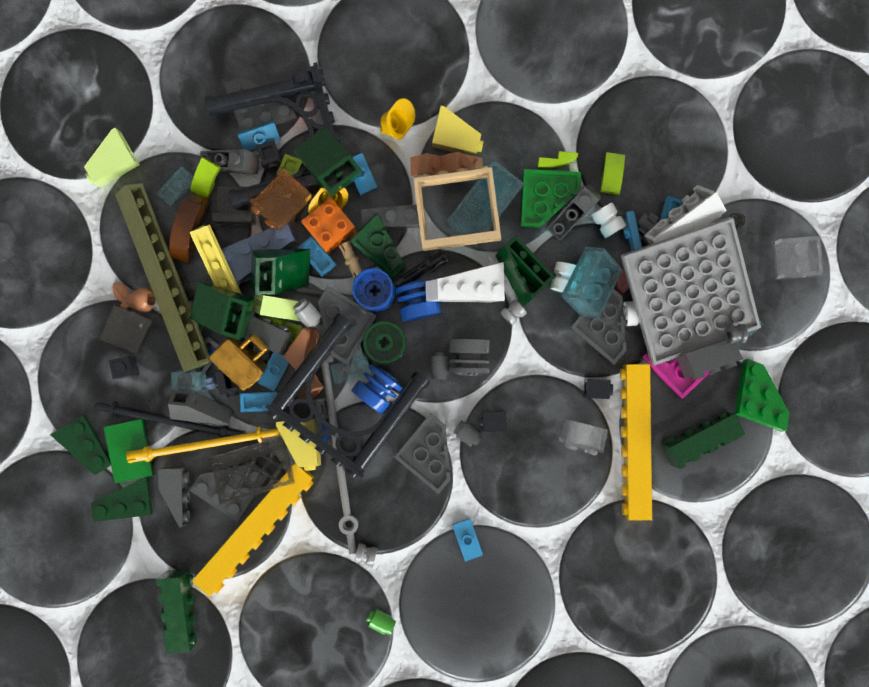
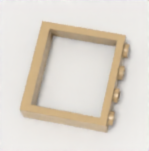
(445, 177)

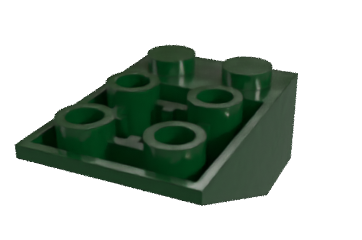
(328, 162)
(279, 270)
(222, 310)

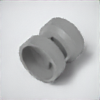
(513, 312)
(370, 555)

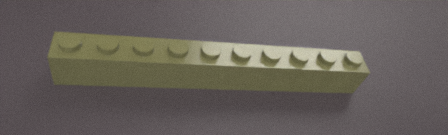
(162, 276)

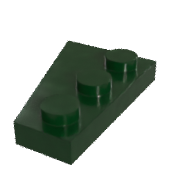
(378, 246)
(84, 444)
(124, 503)

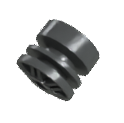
(469, 356)

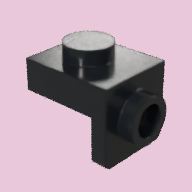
(269, 155)
(223, 383)

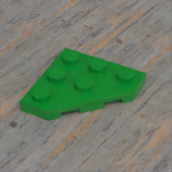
(546, 194)
(759, 398)

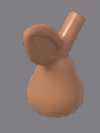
(140, 299)

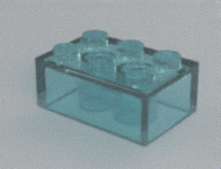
(592, 282)

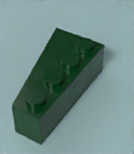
(702, 439)
(177, 610)

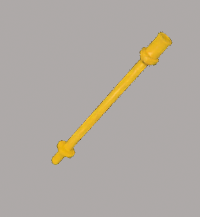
(148, 453)

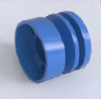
(366, 283)
(417, 306)
(377, 389)

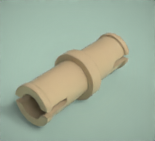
(351, 259)

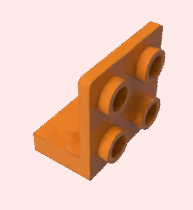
(329, 225)

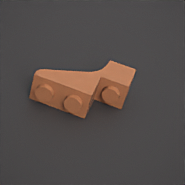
(432, 163)
(298, 351)

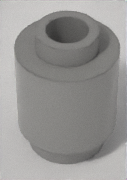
(307, 313)

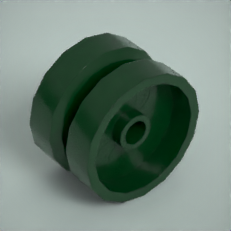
(373, 342)

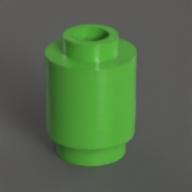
(380, 621)

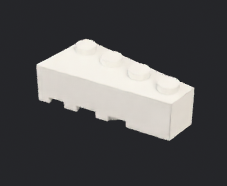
(475, 285)

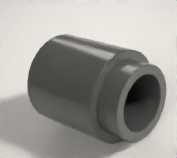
(439, 365)
(468, 433)

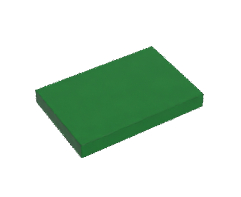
(124, 438)

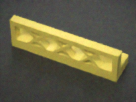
(214, 258)

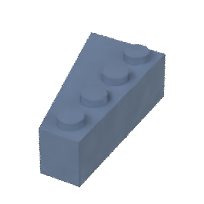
(240, 253)

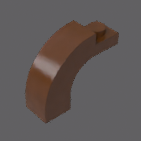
(186, 220)

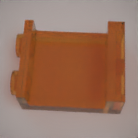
(280, 200)

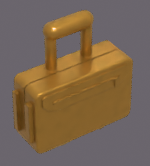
(239, 361)

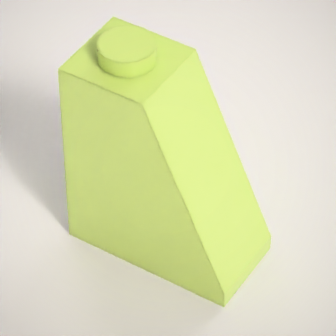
(110, 159)
(275, 306)

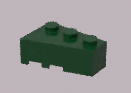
(523, 270)

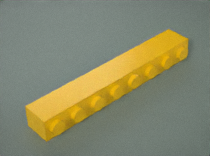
(637, 442)
(251, 531)

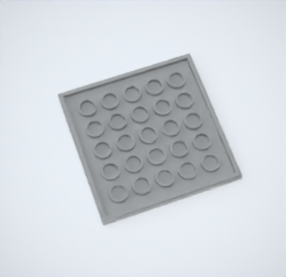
(690, 290)

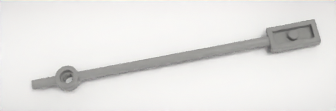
(349, 531)

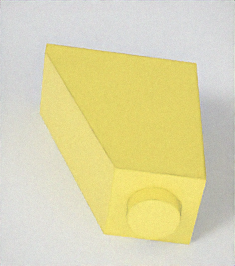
(455, 134)
(302, 452)

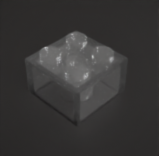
(797, 257)
(582, 435)

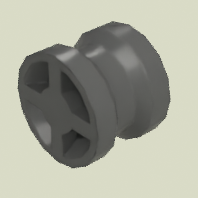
(736, 333)

